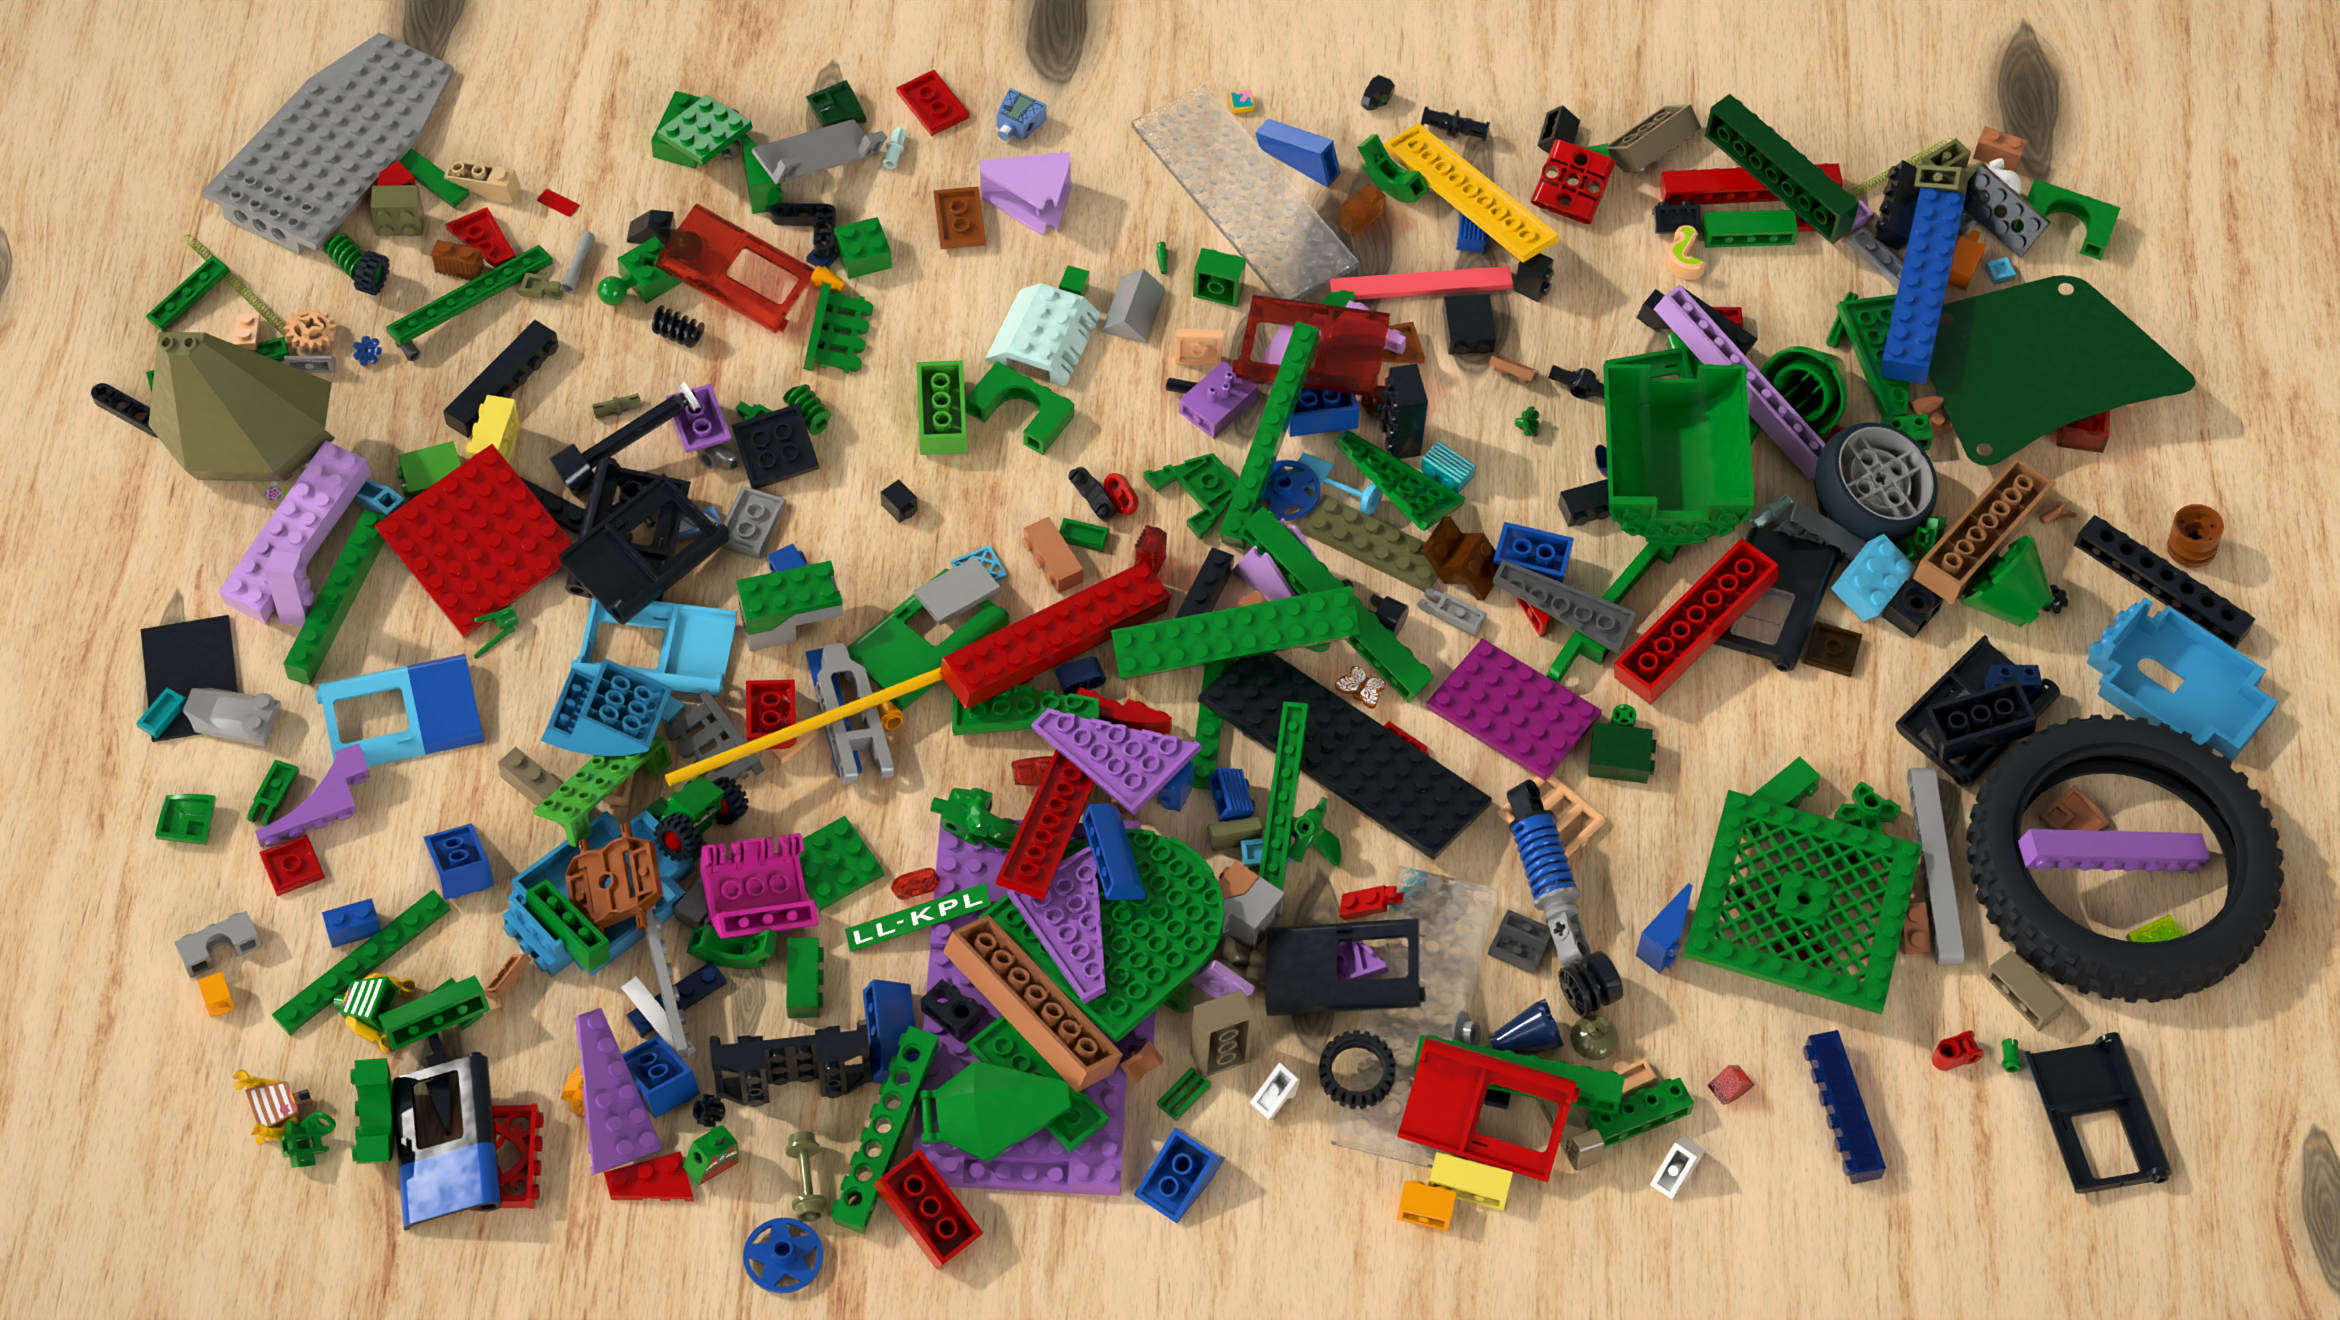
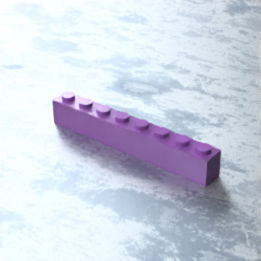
(2113, 850)

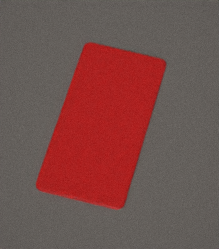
(558, 202)

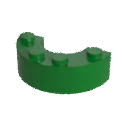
(375, 1110)

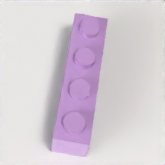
(289, 587)

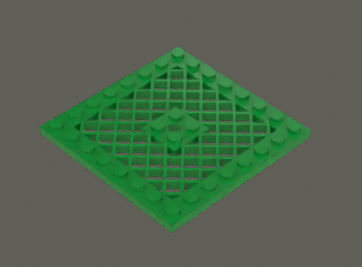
(1773, 967)

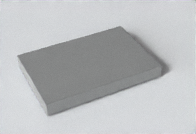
(752, 521)
(957, 591)

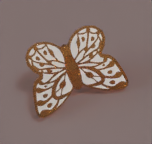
(1361, 686)

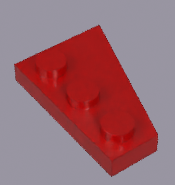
(482, 232)
(652, 1179)

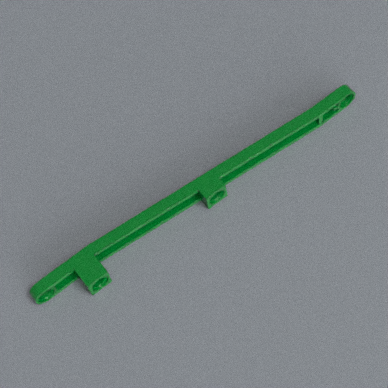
(1616, 593)

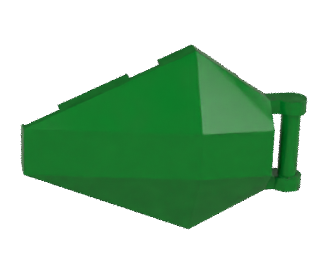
(992, 1108)

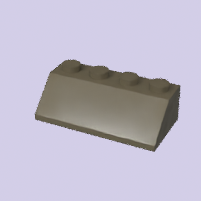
(1654, 137)

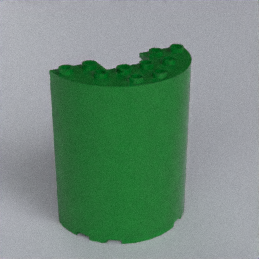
(1678, 452)

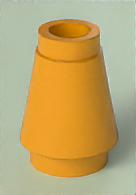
(823, 274)
(889, 715)

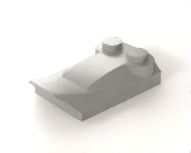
(232, 714)

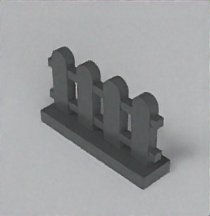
(711, 733)

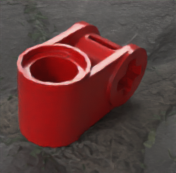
(1961, 1050)

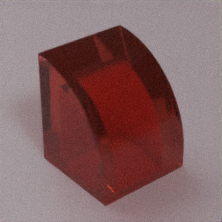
(1730, 1084)

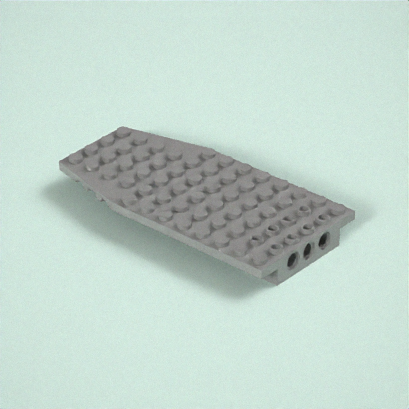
(331, 143)

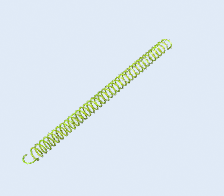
(1885, 172)
(238, 290)

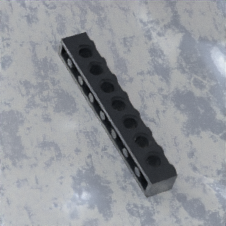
(2164, 581)

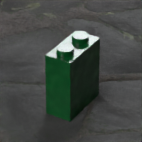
(1621, 753)

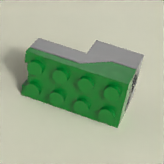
(781, 600)

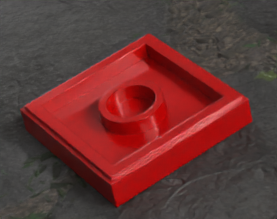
(292, 865)

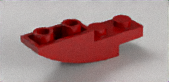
(1132, 714)

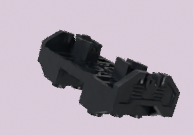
(790, 1060)

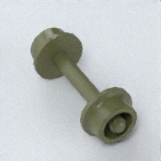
(809, 1206)

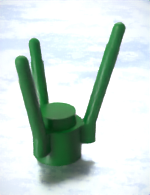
(503, 619)

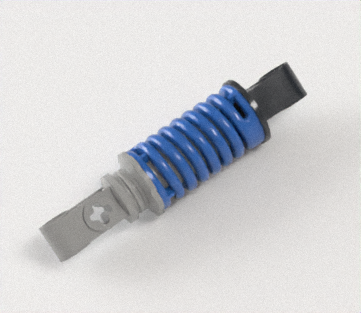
(1547, 871)

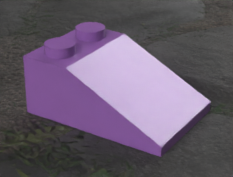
(704, 426)

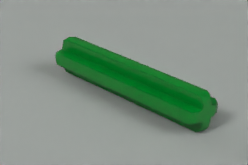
(1838, 328)

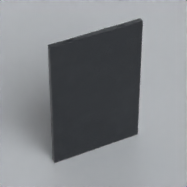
(188, 658)

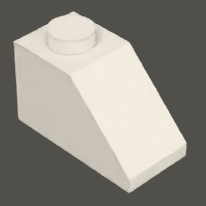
(1677, 1166)

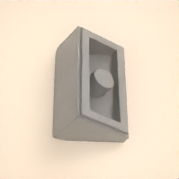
(312, 364)

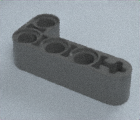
(1810, 525)

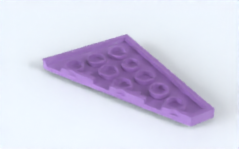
(1118, 759)

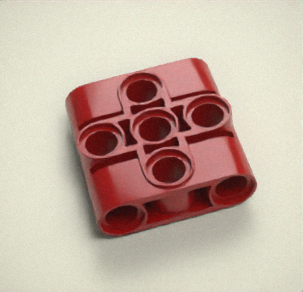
(1593, 173)

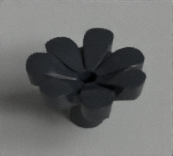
(2059, 600)

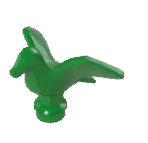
(1310, 831)

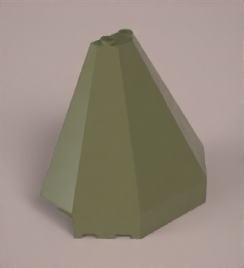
(234, 410)

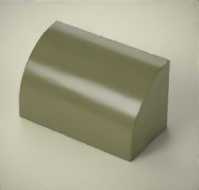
(1230, 833)

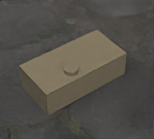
(1222, 1033)

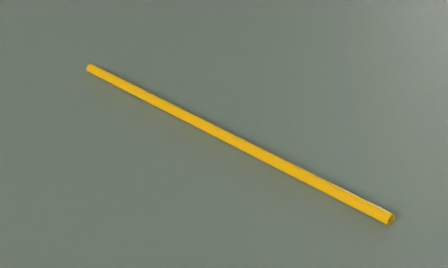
(803, 727)

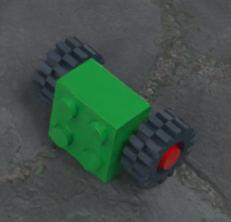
(694, 812)

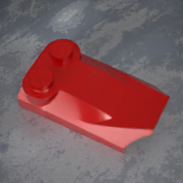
(770, 709)

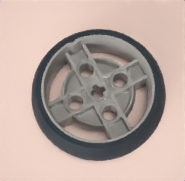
(1876, 483)

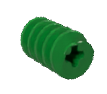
(344, 253)
(812, 409)

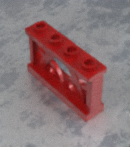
(528, 1157)

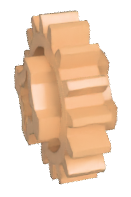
(311, 329)

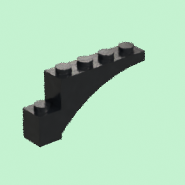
(1739, 336)

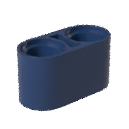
(1081, 673)

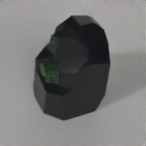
(1377, 93)

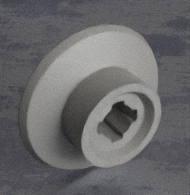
(1465, 1029)

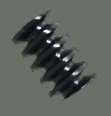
(677, 329)

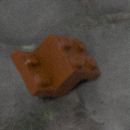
(1461, 557)

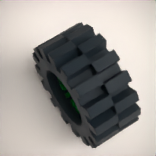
(371, 273)

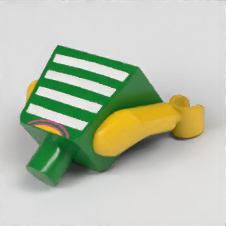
(367, 1000)

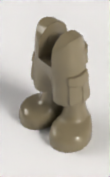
(1256, 963)

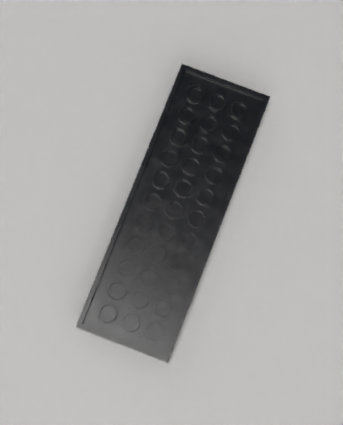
(1350, 753)

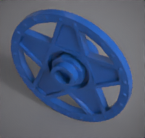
(1289, 490)
(783, 1255)

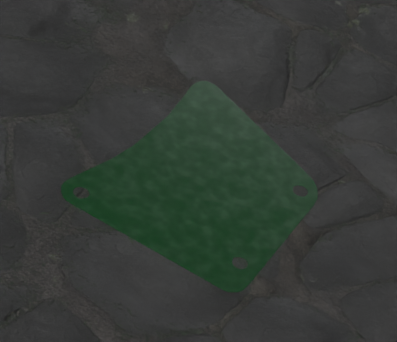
(2040, 360)

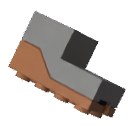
(1249, 906)

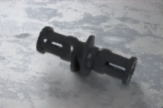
(1455, 123)

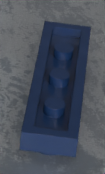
(690, 990)

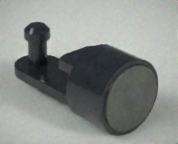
(1390, 612)

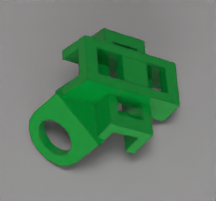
(1931, 533)
(308, 1129)

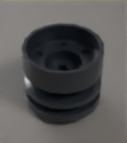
(1590, 983)

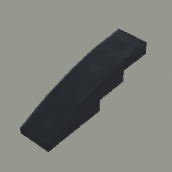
(441, 1087)

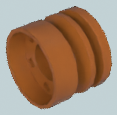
(2195, 535)

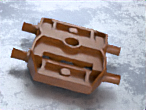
(614, 904)

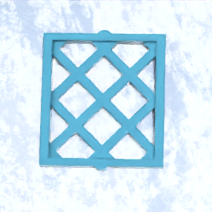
(984, 550)

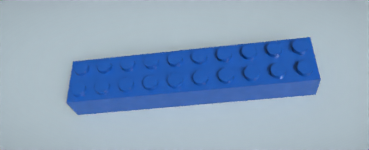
(1923, 286)

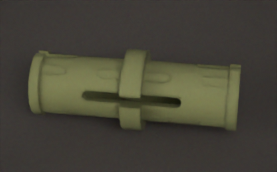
(617, 405)

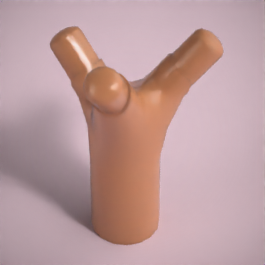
(2056, 512)

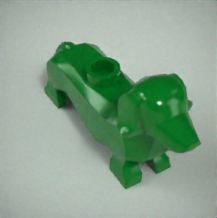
(983, 824)

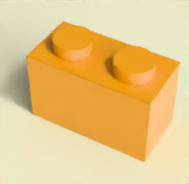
(1426, 1205)

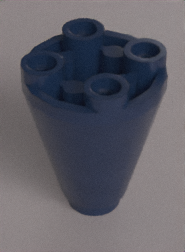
(1529, 1031)

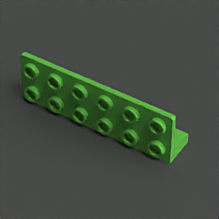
(593, 783)

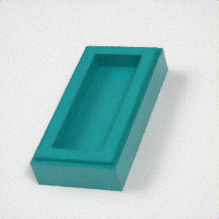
(161, 712)

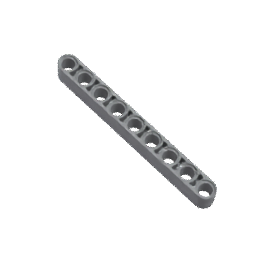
(1935, 866)

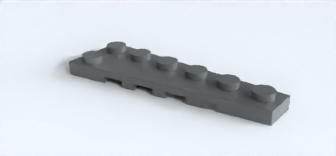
(1582, 611)

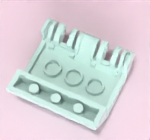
(1045, 331)

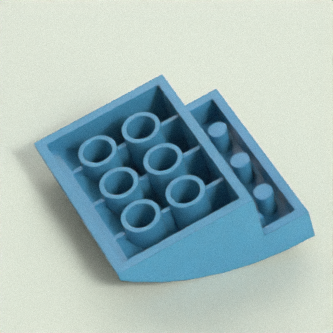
(606, 713)

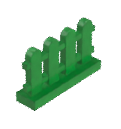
(837, 340)

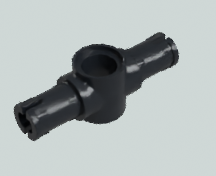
(1581, 382)

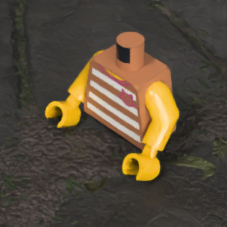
(271, 1104)

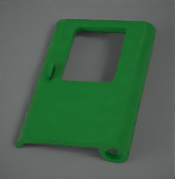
(897, 653)

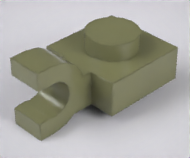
(537, 285)

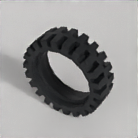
(1361, 1041)

